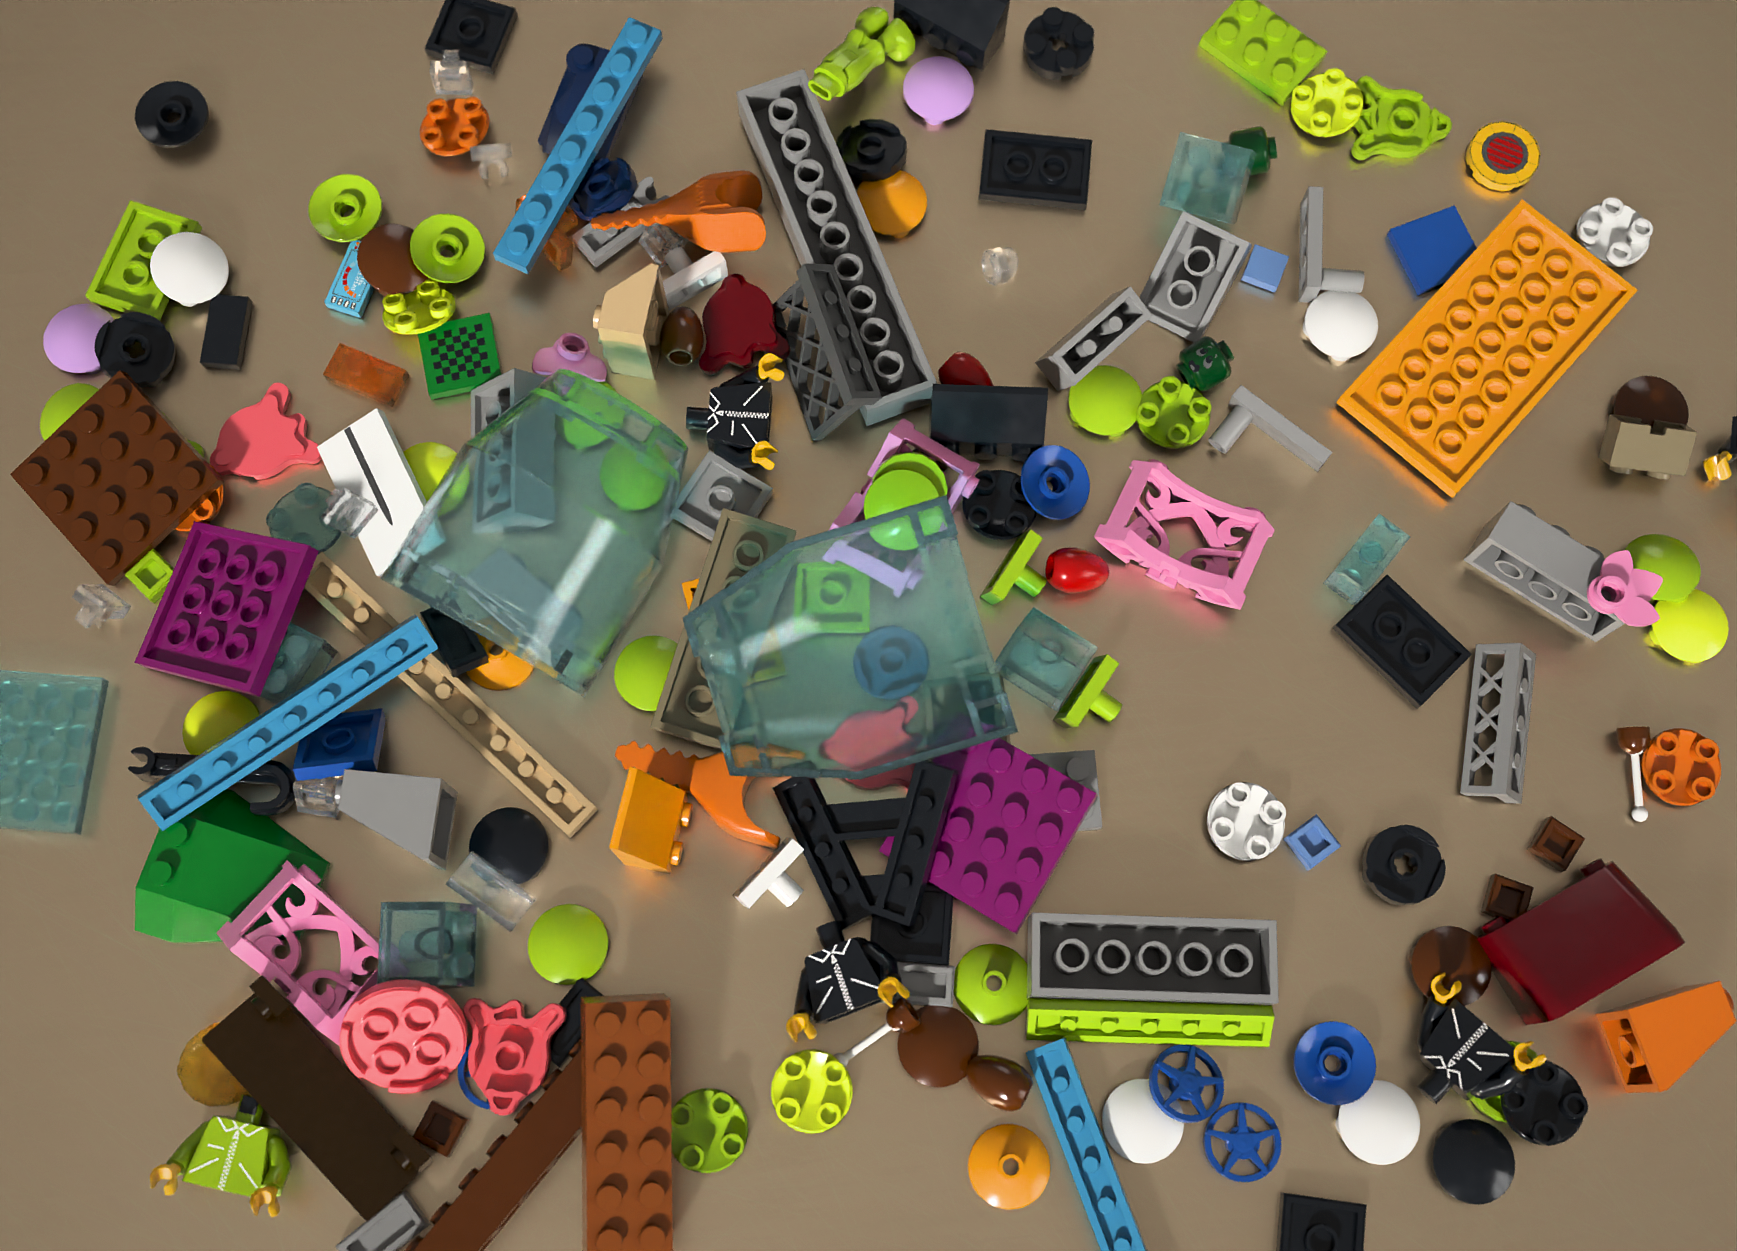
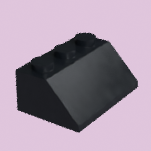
(962, 27)
(988, 419)

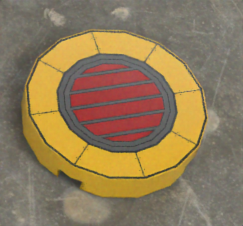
(1503, 156)

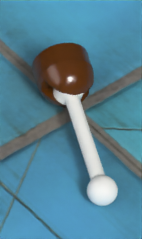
(1634, 742)
(899, 1018)

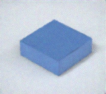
(1265, 268)
(1312, 842)

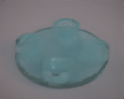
(299, 518)

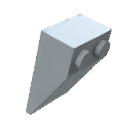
(1193, 276)

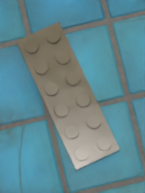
(736, 548)

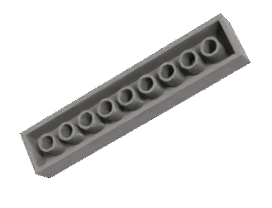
(832, 228)

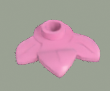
(572, 354)
(1628, 589)

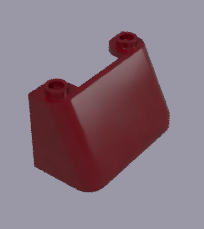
(1577, 943)

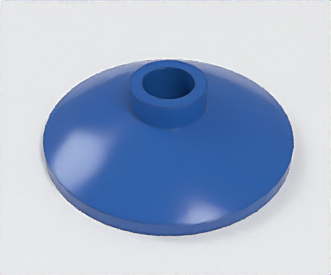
(1067, 478)
(1354, 1063)

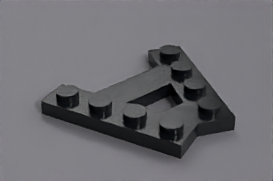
(913, 822)

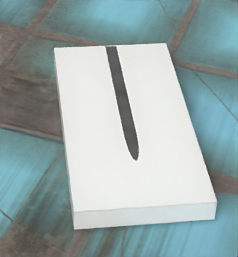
(374, 466)

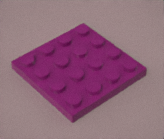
(227, 607)
(1004, 829)

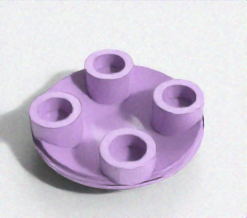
(938, 89)
(72, 336)

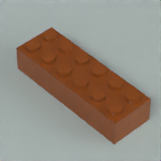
(626, 1123)

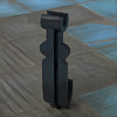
(271, 773)

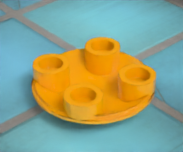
(893, 203)

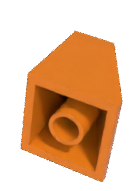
(1665, 1034)

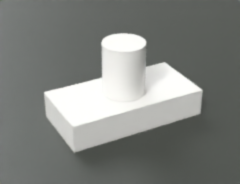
(691, 277)
(772, 876)

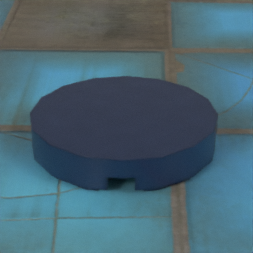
(604, 188)

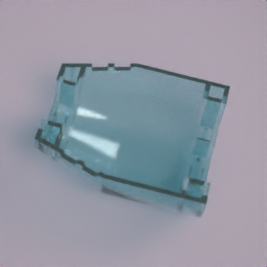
(549, 527)
(851, 652)

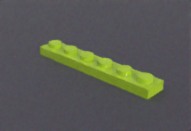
(1149, 1022)

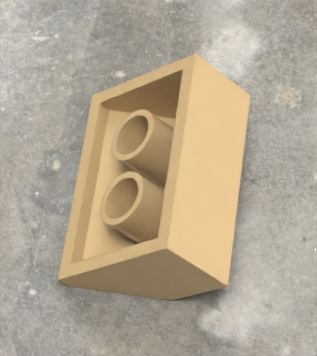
(632, 323)

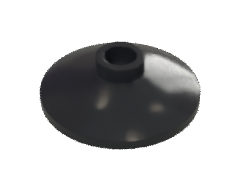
(163, 105)

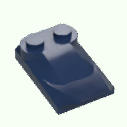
(582, 66)

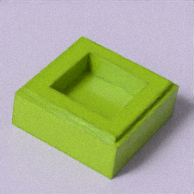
(151, 575)

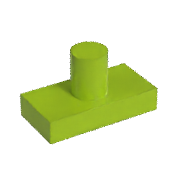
(1016, 571)
(1090, 695)

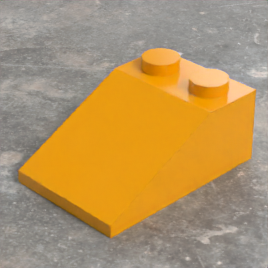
(650, 823)

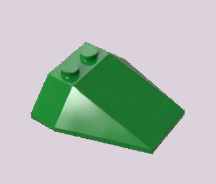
(213, 868)

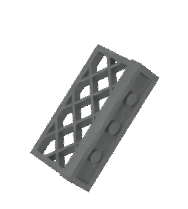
(837, 345)

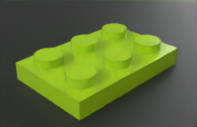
(1263, 48)
(125, 272)

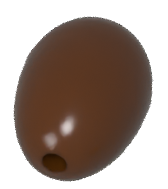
(681, 336)
(999, 1081)

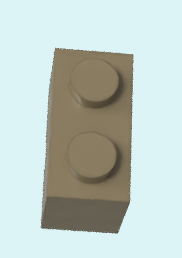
(1655, 449)

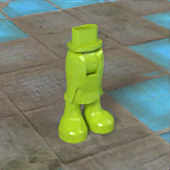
(861, 53)

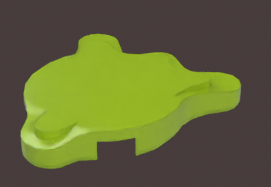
(1396, 122)

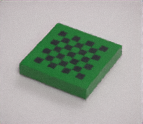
(460, 355)

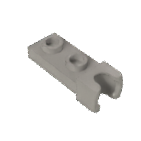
(600, 244)

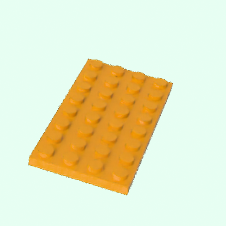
(1486, 348)

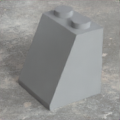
(402, 808)

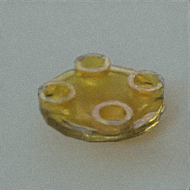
(206, 1076)

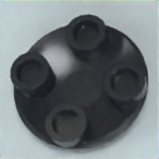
(998, 506)
(511, 843)
(1545, 1105)
(1473, 1161)

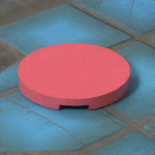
(403, 1035)

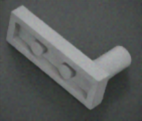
(1311, 274)
(1250, 409)

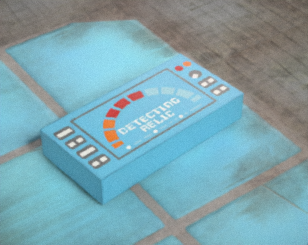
(349, 289)

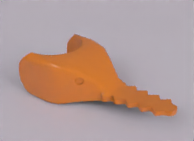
(710, 213)
(709, 784)

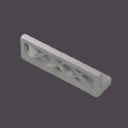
(1512, 726)

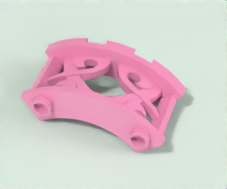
(896, 443)
(1211, 582)
(258, 947)

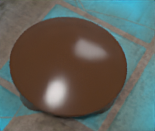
(387, 260)
(1651, 400)
(1457, 954)
(938, 1047)

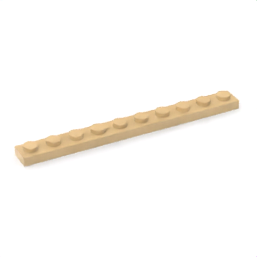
(455, 703)

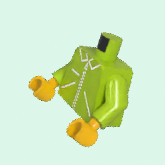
(232, 1157)

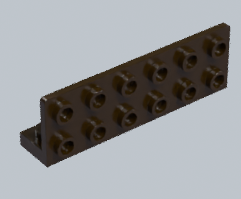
(316, 1100)

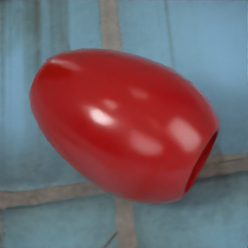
(964, 370)
(1075, 570)

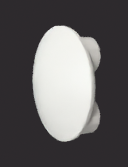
(1614, 233)
(189, 268)
(1341, 324)
(1246, 821)
(1380, 1124)
(1137, 1125)

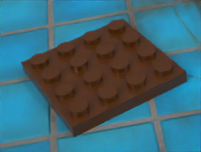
(117, 478)

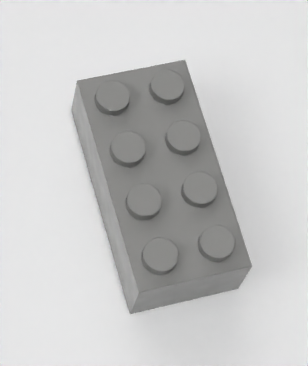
(1543, 567)

